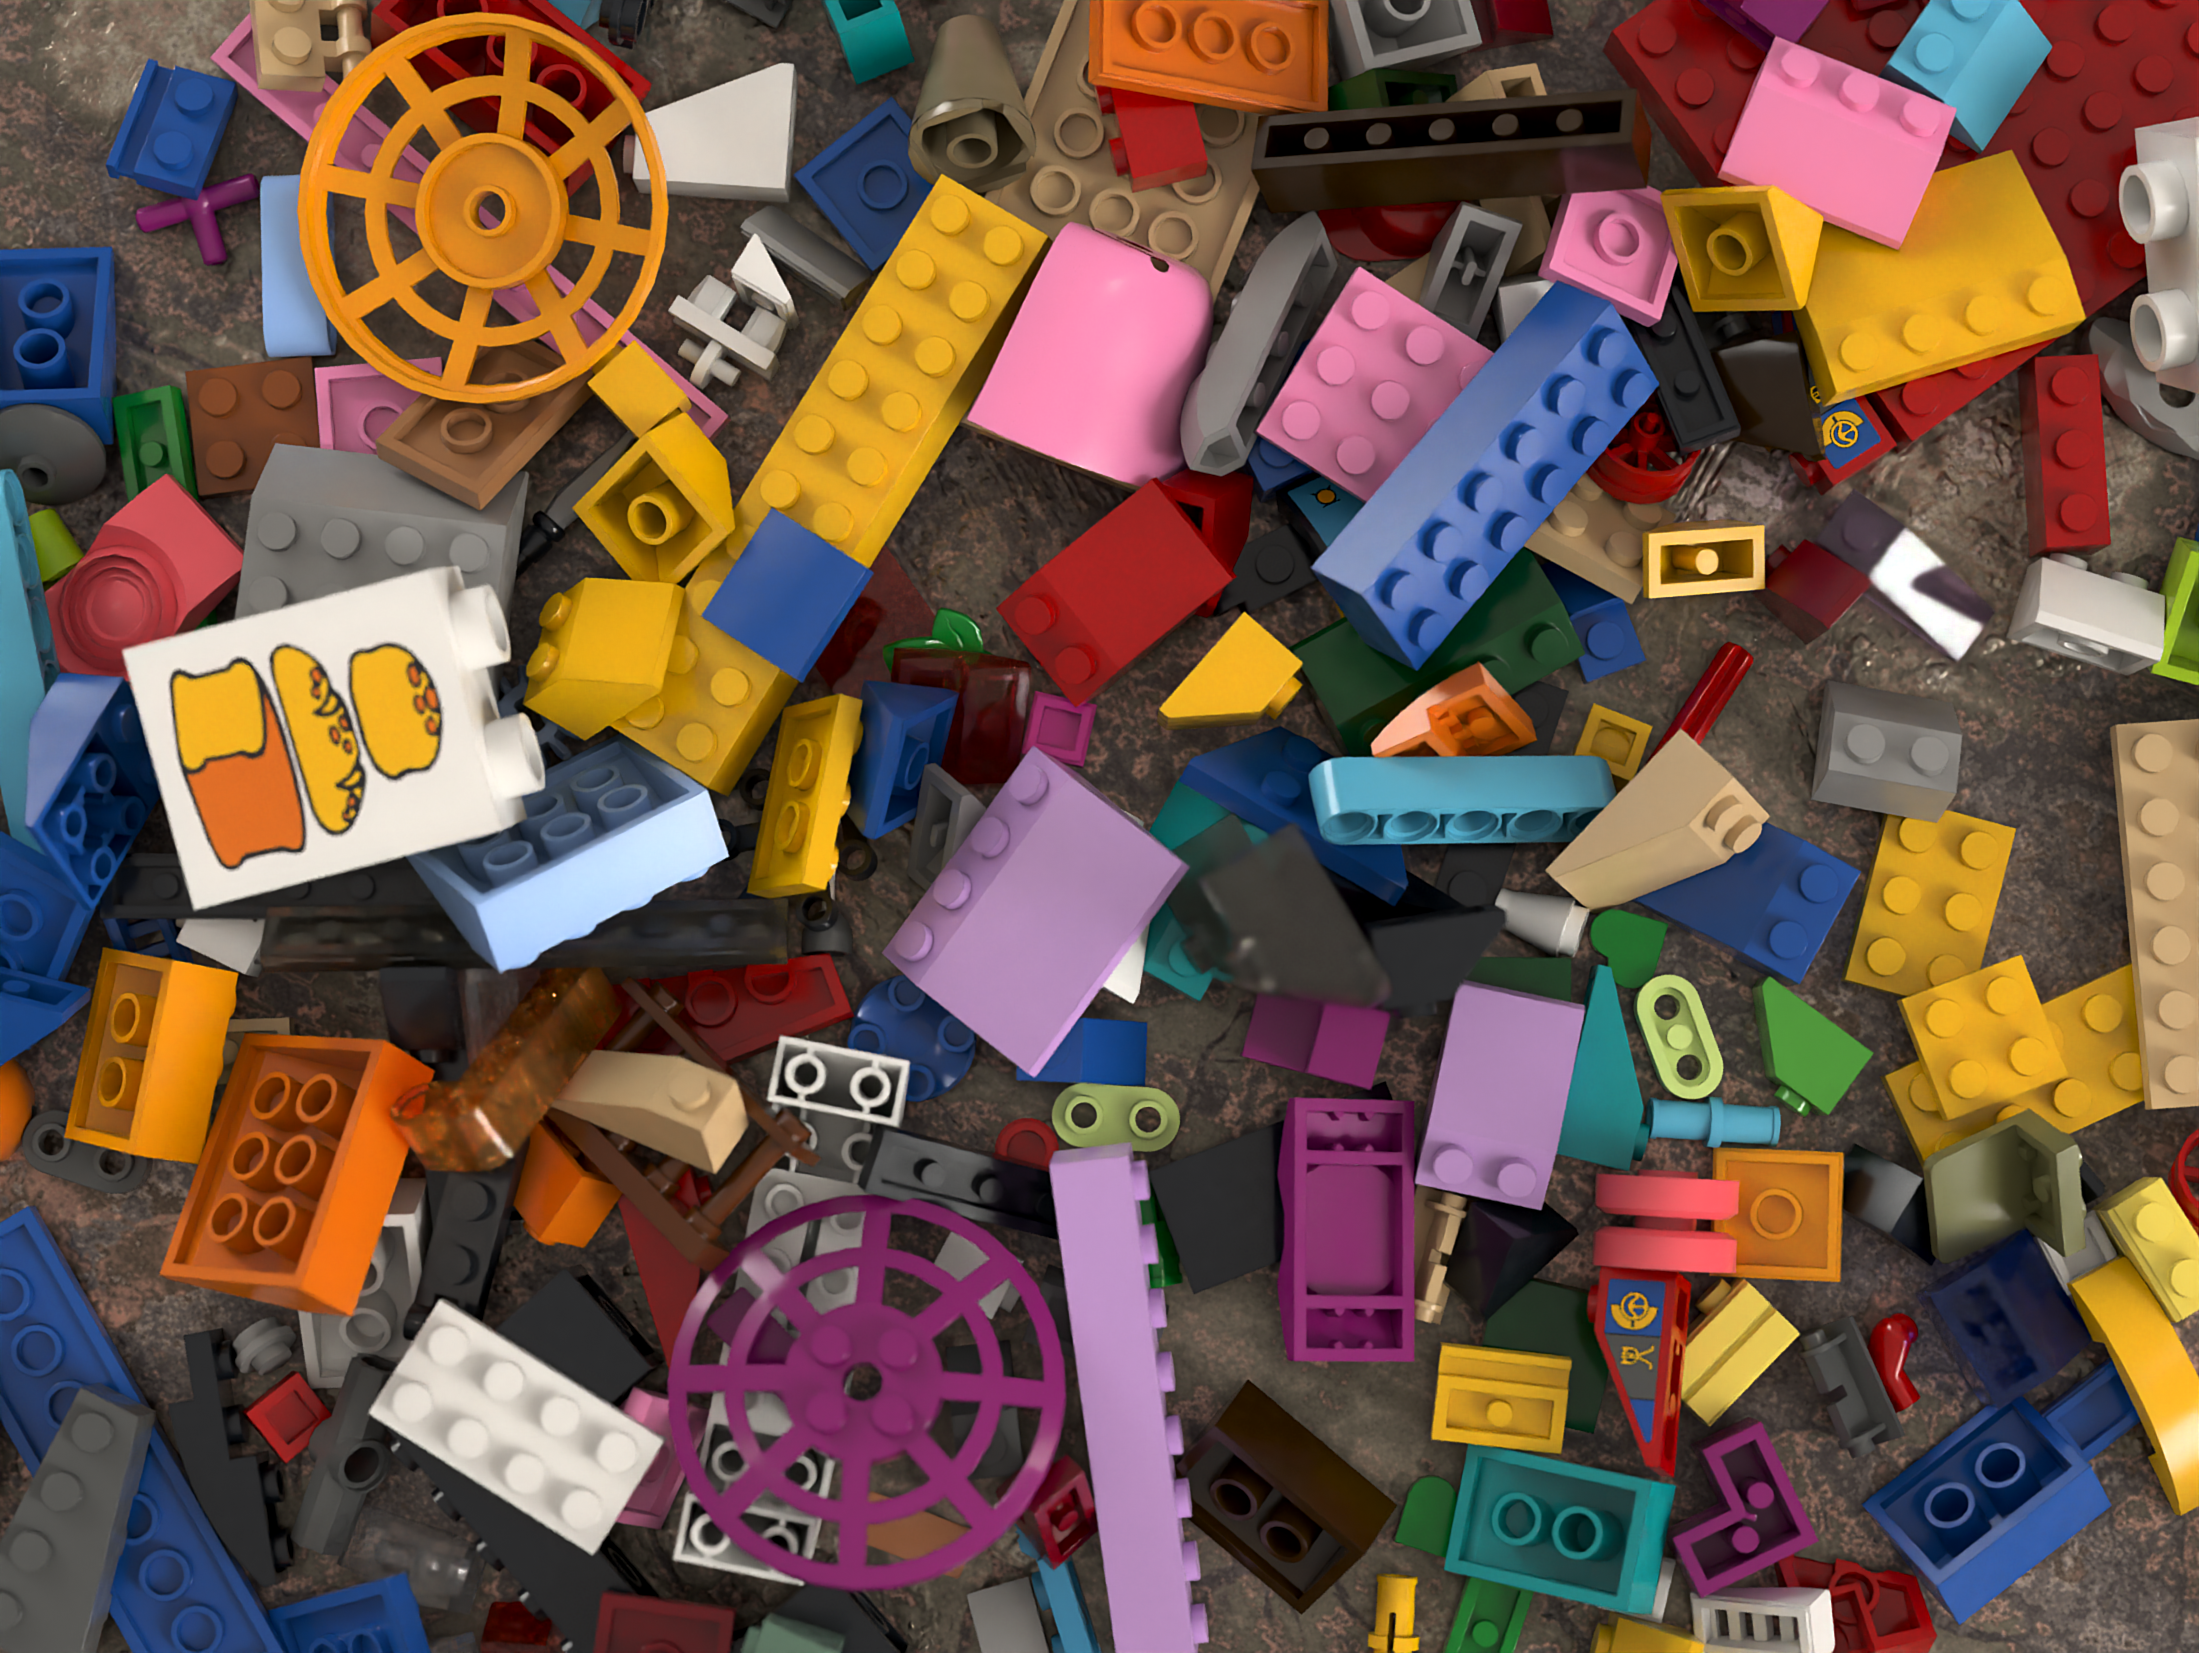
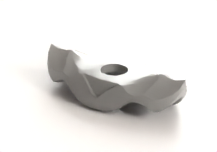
(2135, 392)

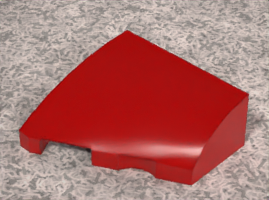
(1868, 1608)

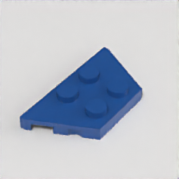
(1269, 787)

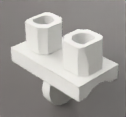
(704, 316)

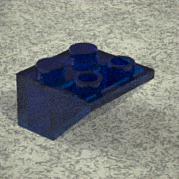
(2005, 1320)

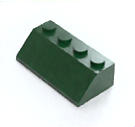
(1512, 630)

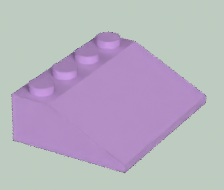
(1035, 910)

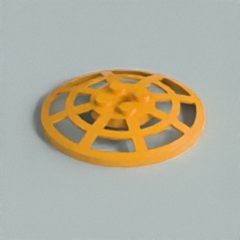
(450, 202)

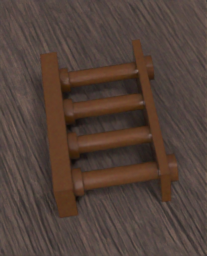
(654, 1186)

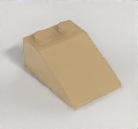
(1660, 828)

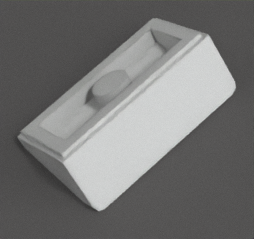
(761, 283)

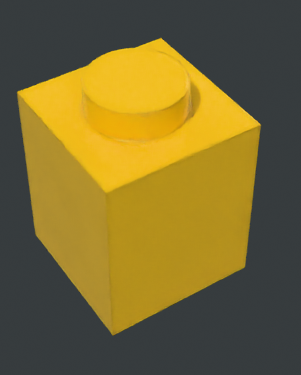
(636, 389)

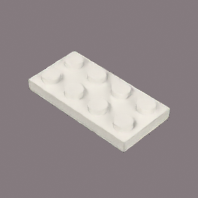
(517, 1426)

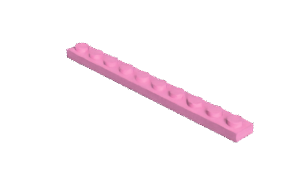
(357, 152)

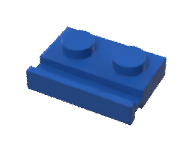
(172, 129)

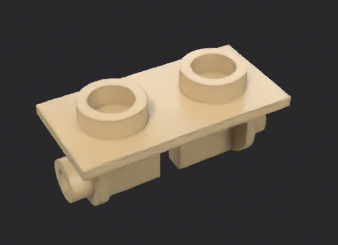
(1436, 1229)

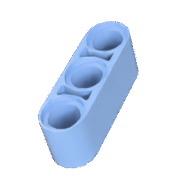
(291, 310)

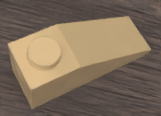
(659, 1104)

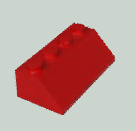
(485, 57)

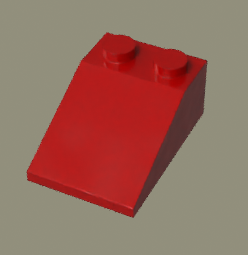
(1116, 593)

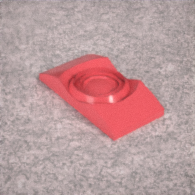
(142, 581)

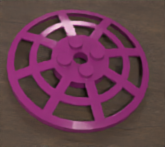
(875, 1429)

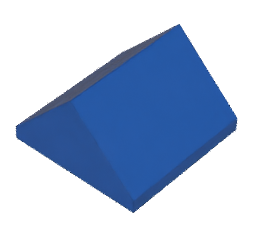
(901, 734)

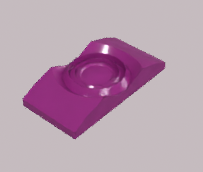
(1347, 1230)

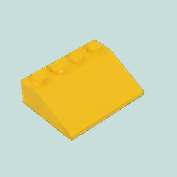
(1963, 286)

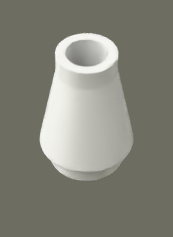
(1544, 920)

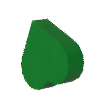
(1628, 945)
(1427, 1515)

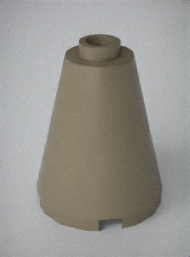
(970, 111)

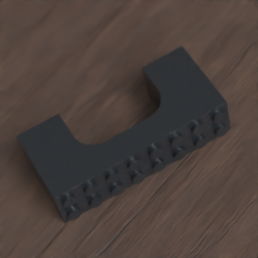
(595, 1344)

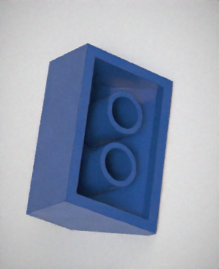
(1987, 1505)

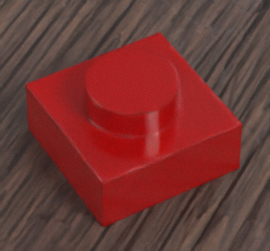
(287, 1416)

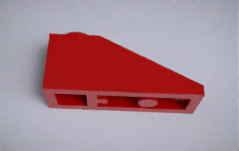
(664, 1272)

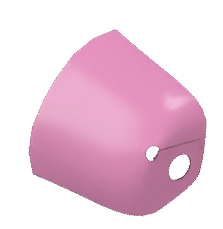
(1102, 358)

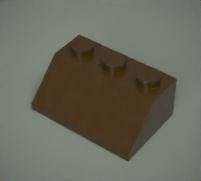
(1280, 1498)

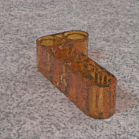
(515, 1076)

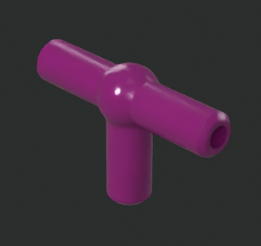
(201, 214)

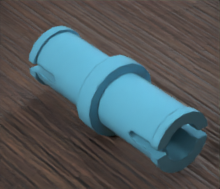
(1713, 1122)

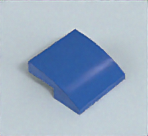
(787, 594)

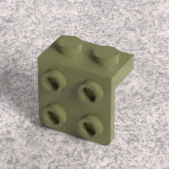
(2002, 1182)

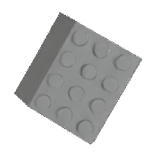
(353, 521)

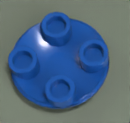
(909, 1025)

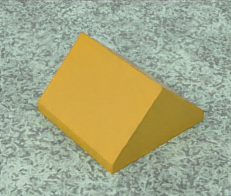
(1743, 246)

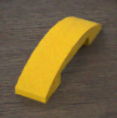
(2152, 1367)

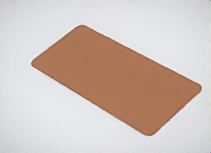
(914, 1535)

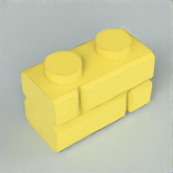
(2158, 1242)
(1730, 1346)

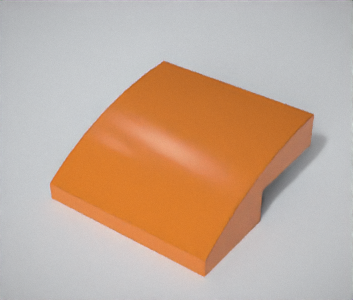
(1458, 718)

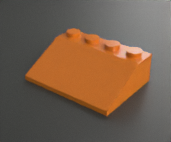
(296, 1172)

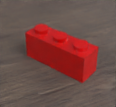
(2063, 455)

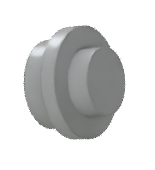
(263, 1346)

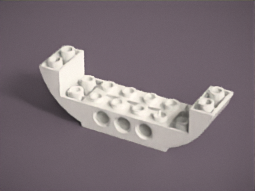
(840, 1101)

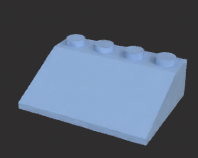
(593, 844)

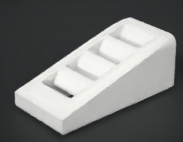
(1802, 1614)

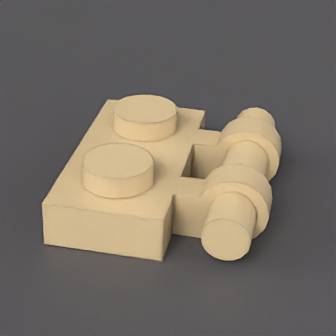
(291, 46)

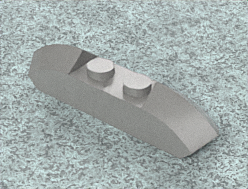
(1256, 347)

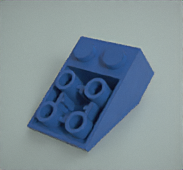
(88, 780)

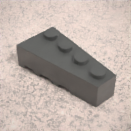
(73, 1526)

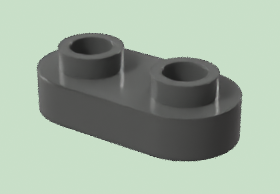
(79, 1160)

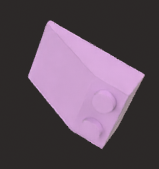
(1499, 1095)

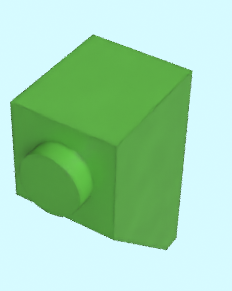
(1804, 1051)

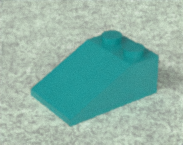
(1560, 1528)

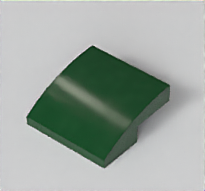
(1555, 1321)

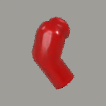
(1889, 1350)

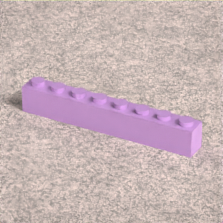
(1125, 1399)

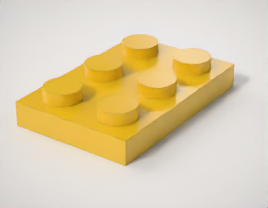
(806, 797)
(1927, 902)

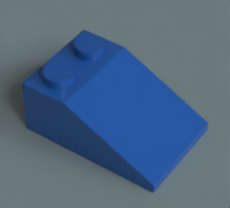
(60, 332)
(1762, 904)

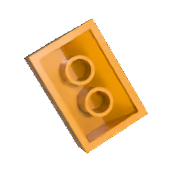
(151, 1056)

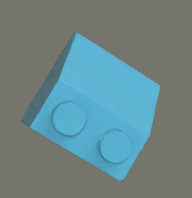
(1972, 59)

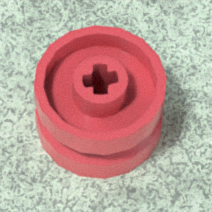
(1665, 1222)

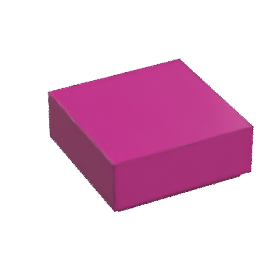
(1059, 728)

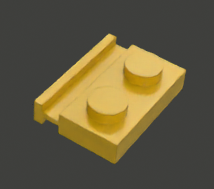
(1501, 1398)

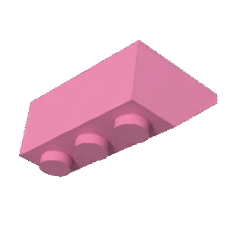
(1838, 141)

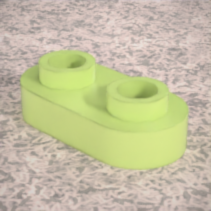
(1681, 1035)
(1116, 1116)

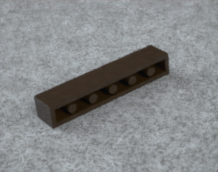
(1453, 151)

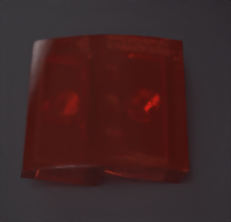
(988, 713)

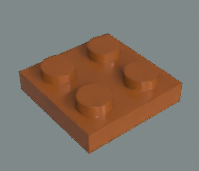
(241, 416)

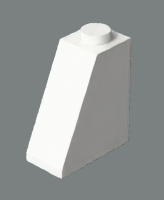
(725, 140)

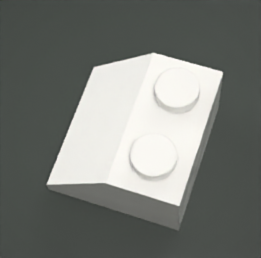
(2089, 615)

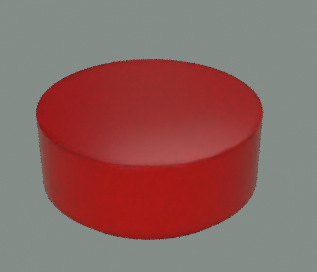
(1027, 1141)

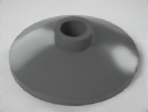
(51, 453)

